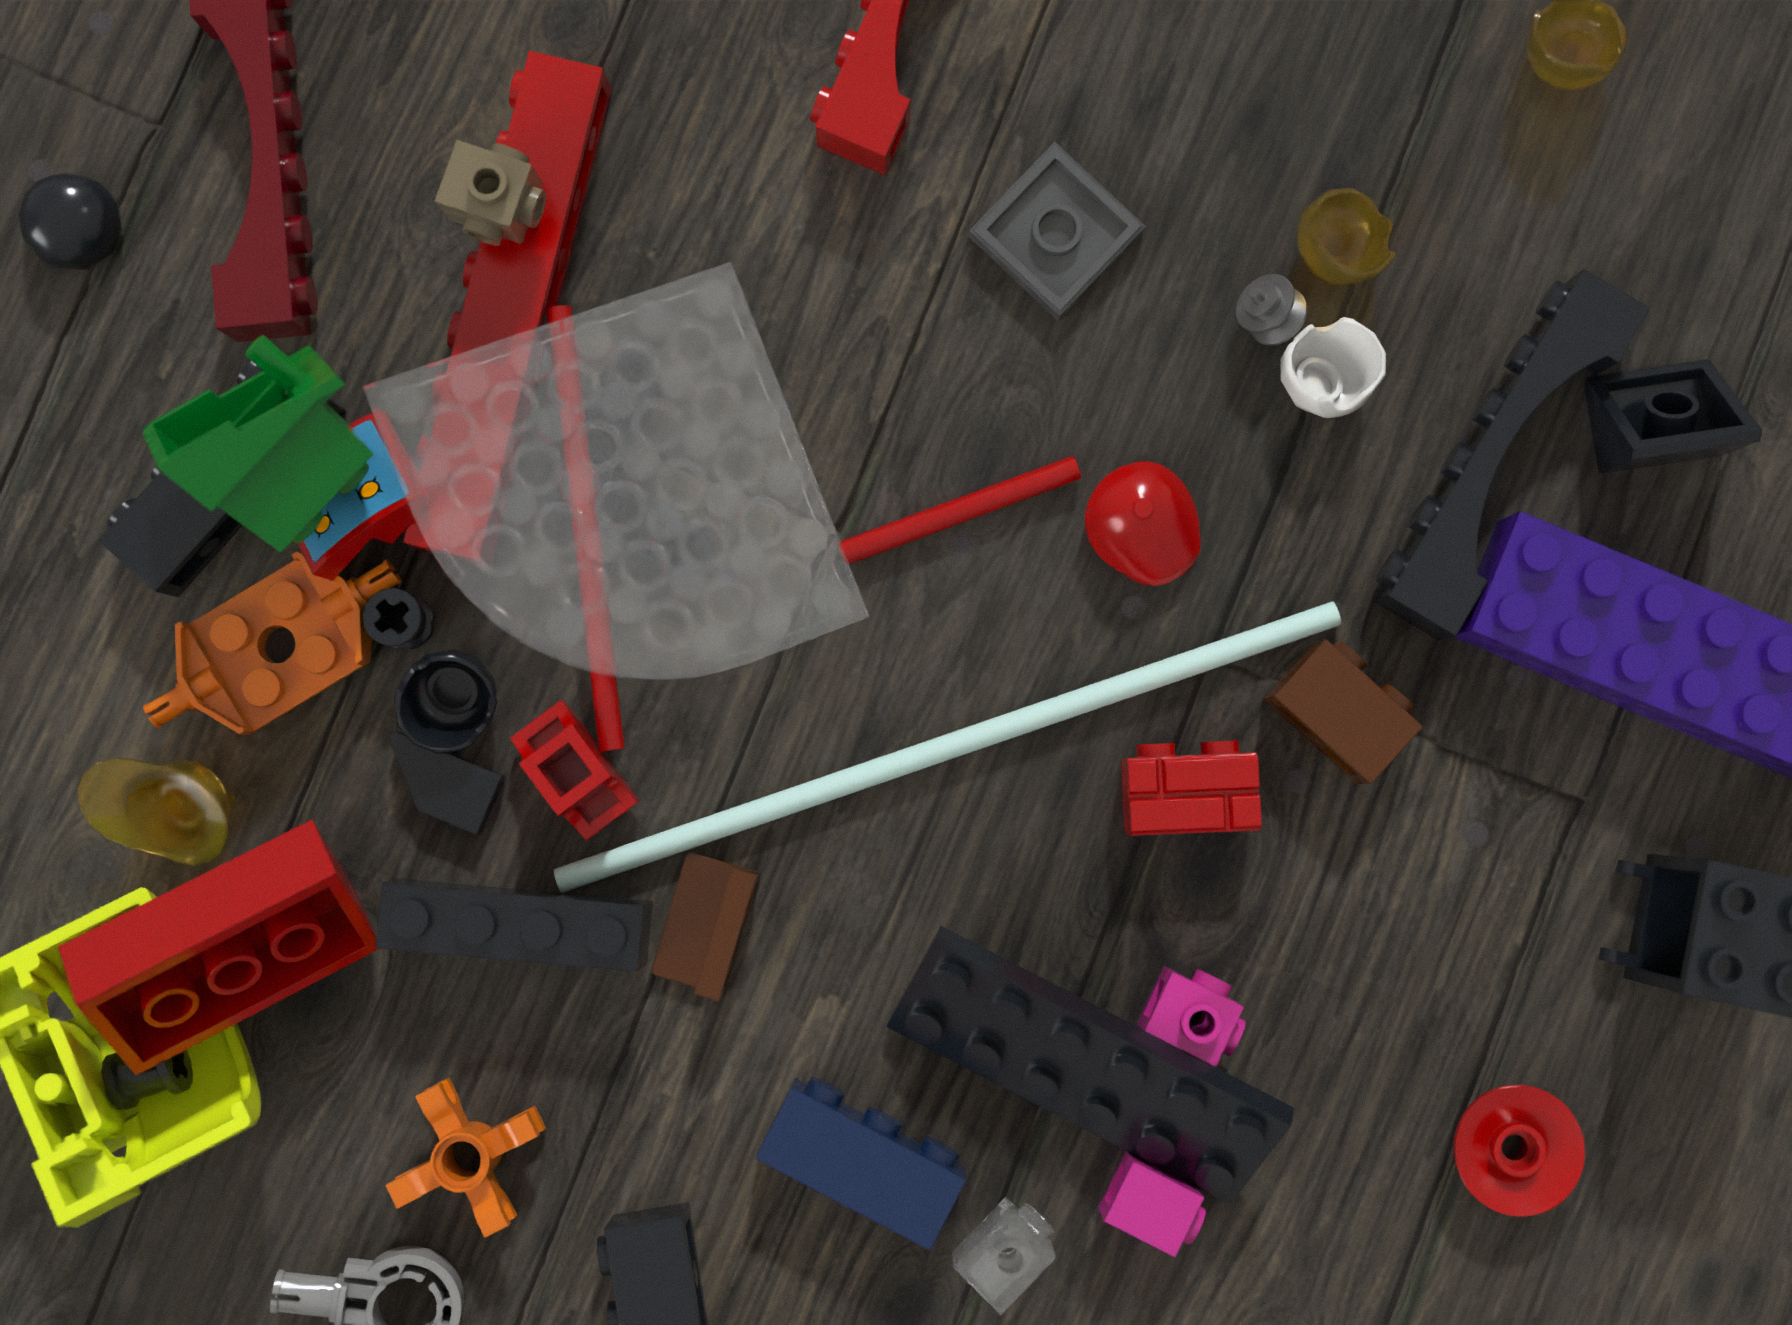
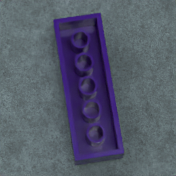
(1637, 638)

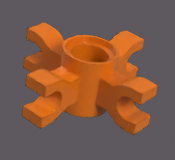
(488, 1199)

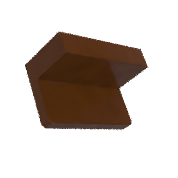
(705, 924)

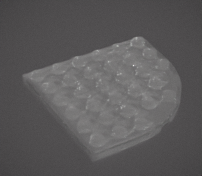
(624, 487)

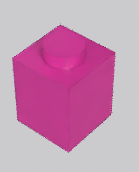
(1152, 1205)

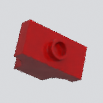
(572, 772)

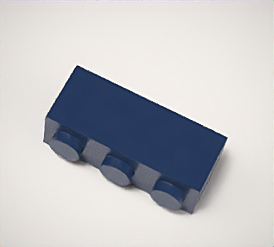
(863, 1161)

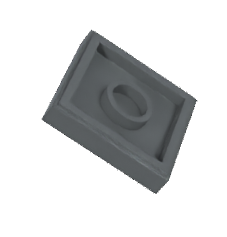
(1056, 231)

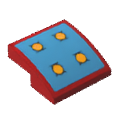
(368, 511)

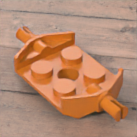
(224, 655)

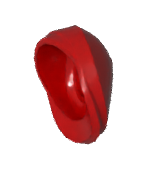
(1144, 523)

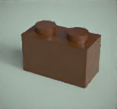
(1344, 710)

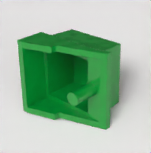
(264, 447)

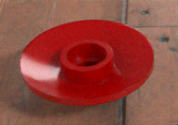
(1543, 1168)

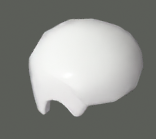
(1333, 368)

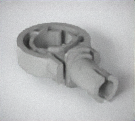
(365, 1280)

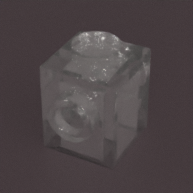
(1001, 1275)

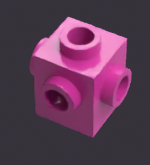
(1178, 998)

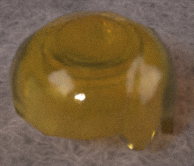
(1575, 43)
(1344, 237)

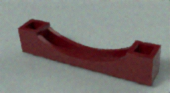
(264, 276)

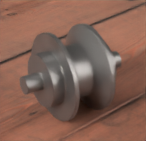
(1271, 309)

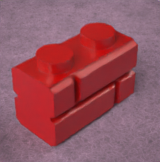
(1190, 791)

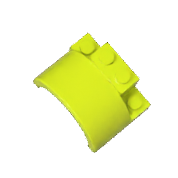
(62, 1093)

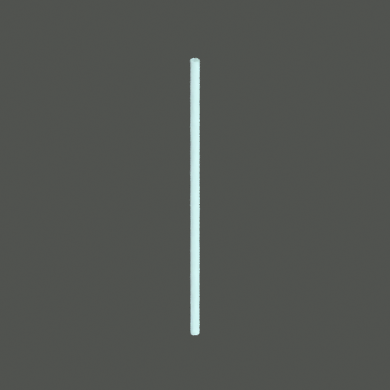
(946, 747)

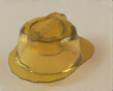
(158, 808)

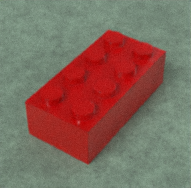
(218, 948)

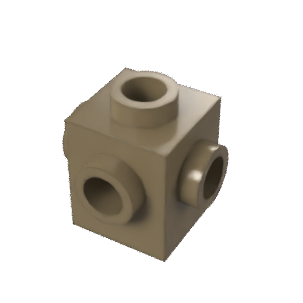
(491, 192)

